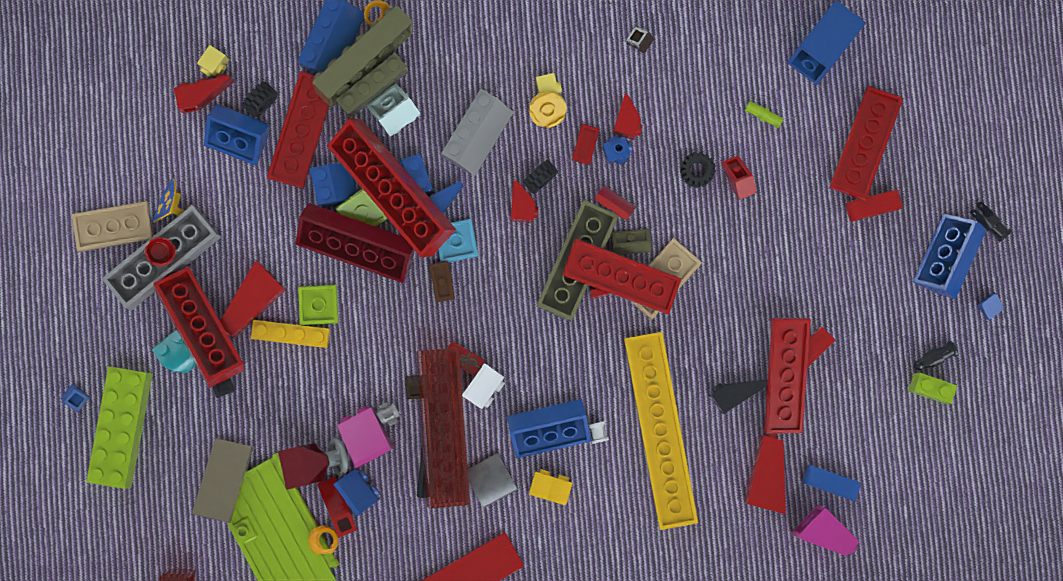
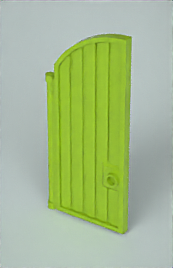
(275, 529)

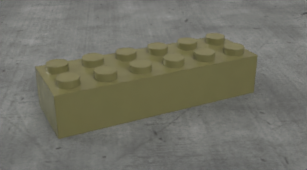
(363, 56)
(562, 294)

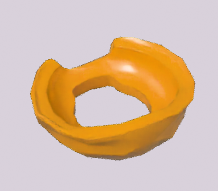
(381, 4)
(314, 542)

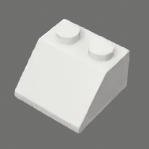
(484, 386)

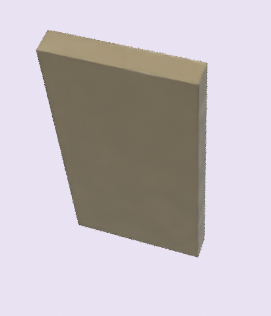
(222, 480)

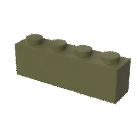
(372, 85)

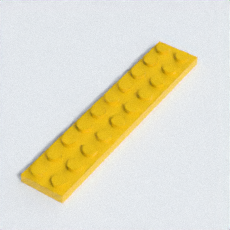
(661, 431)

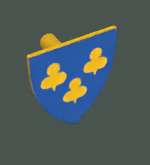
(168, 202)

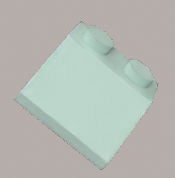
(393, 109)

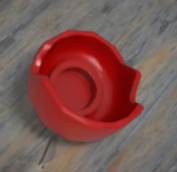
(160, 251)

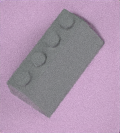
(477, 132)

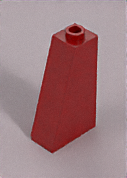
(251, 300)
(767, 478)

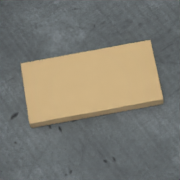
(112, 226)
(675, 261)

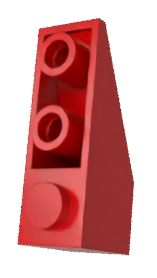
(198, 95)
(336, 508)

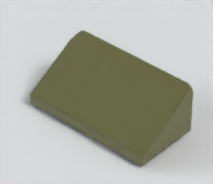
(631, 242)

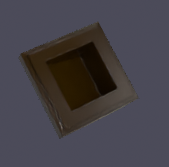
(639, 39)
(412, 387)

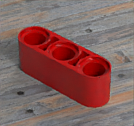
(874, 205)

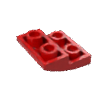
(615, 202)

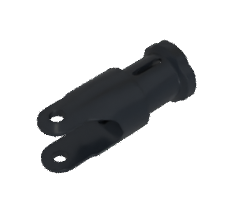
(990, 221)
(936, 357)

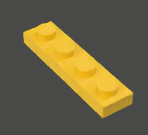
(290, 333)

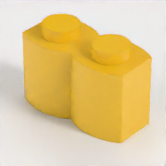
(550, 487)

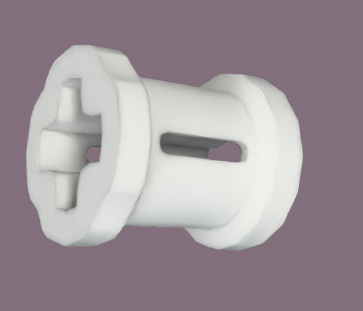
(598, 432)

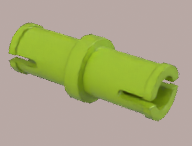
(764, 114)

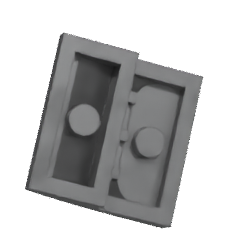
(490, 480)

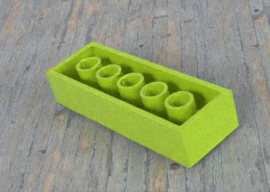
(119, 427)

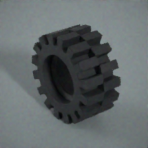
(260, 99)
(705, 161)
(540, 176)

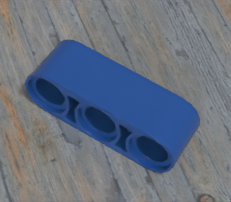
(831, 483)

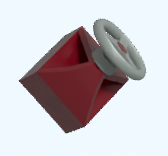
(310, 463)

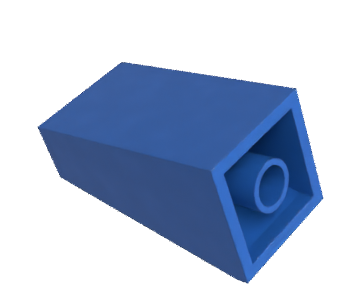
(826, 42)

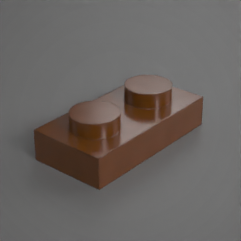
(442, 282)

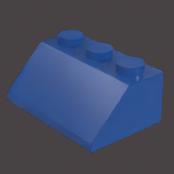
(236, 134)

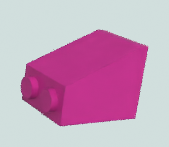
(364, 436)
(826, 531)

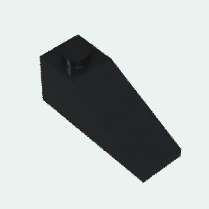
(732, 394)

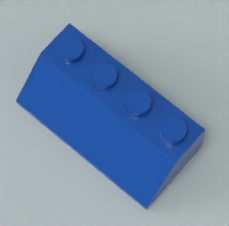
(331, 34)
(950, 255)
(549, 428)

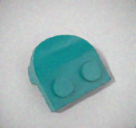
(174, 354)

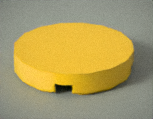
(547, 109)

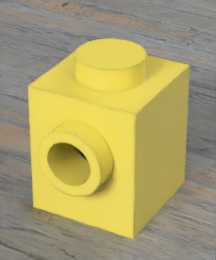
(212, 62)
(548, 83)

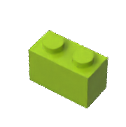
(932, 388)

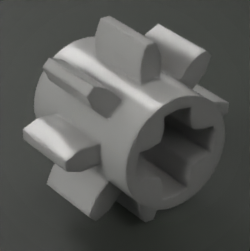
(388, 414)

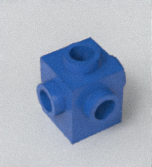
(613, 156)

